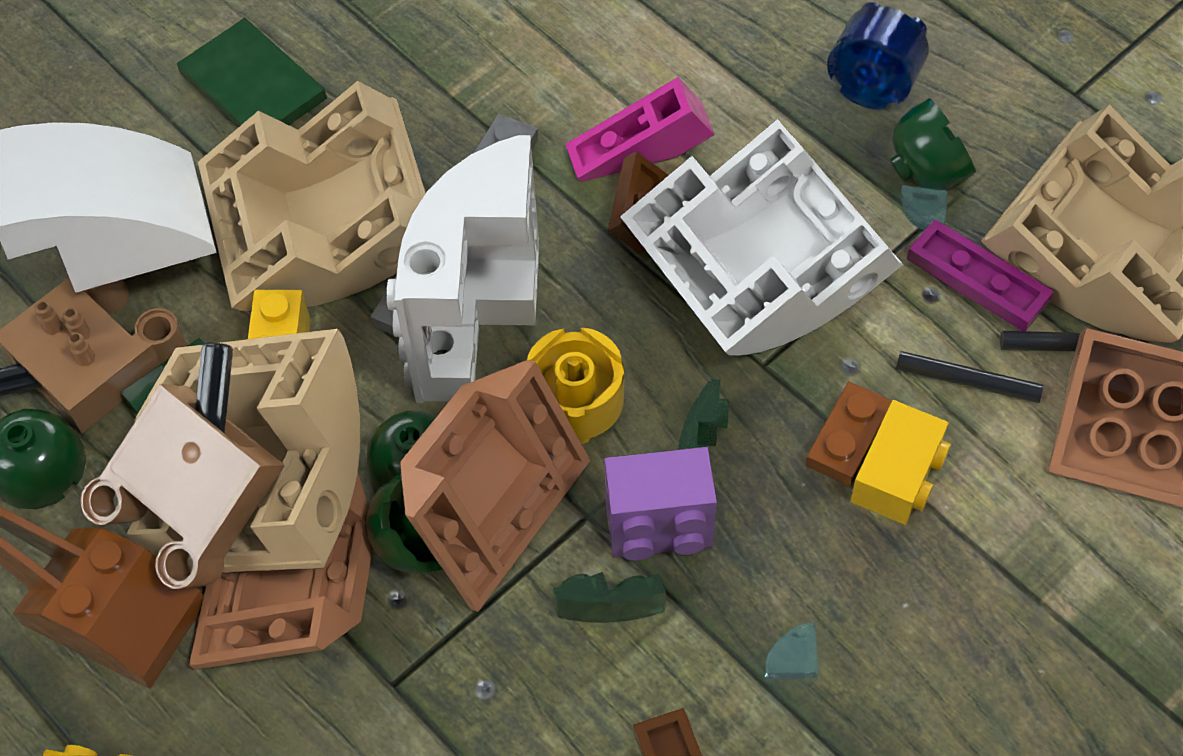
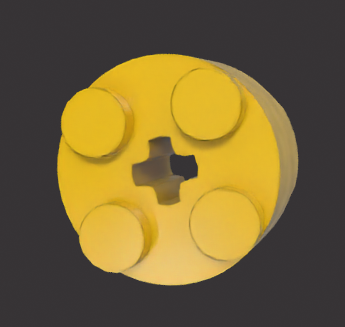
(584, 377)

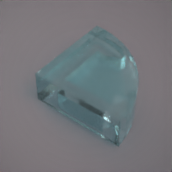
(923, 205)
(794, 655)

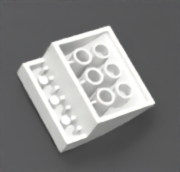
(103, 197)

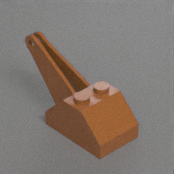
(99, 598)

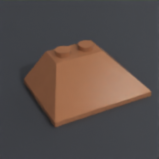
(490, 476)
(287, 610)

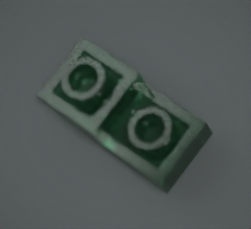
(705, 418)
(590, 600)

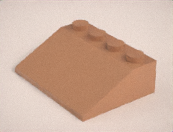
(1123, 418)

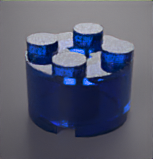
(878, 56)

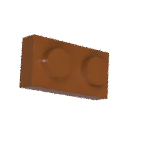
(848, 433)

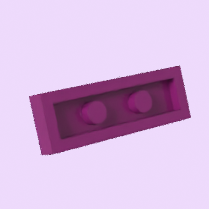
(979, 275)

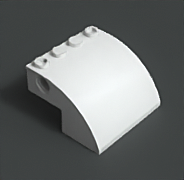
(760, 244)
(466, 265)

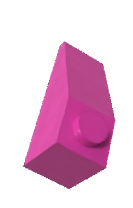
(655, 126)

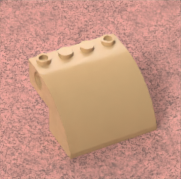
(315, 202)
(1103, 230)
(301, 407)

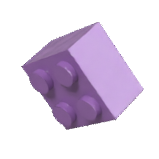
(660, 503)

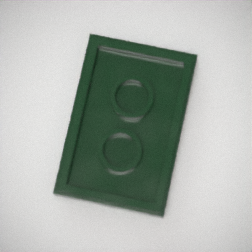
(249, 74)

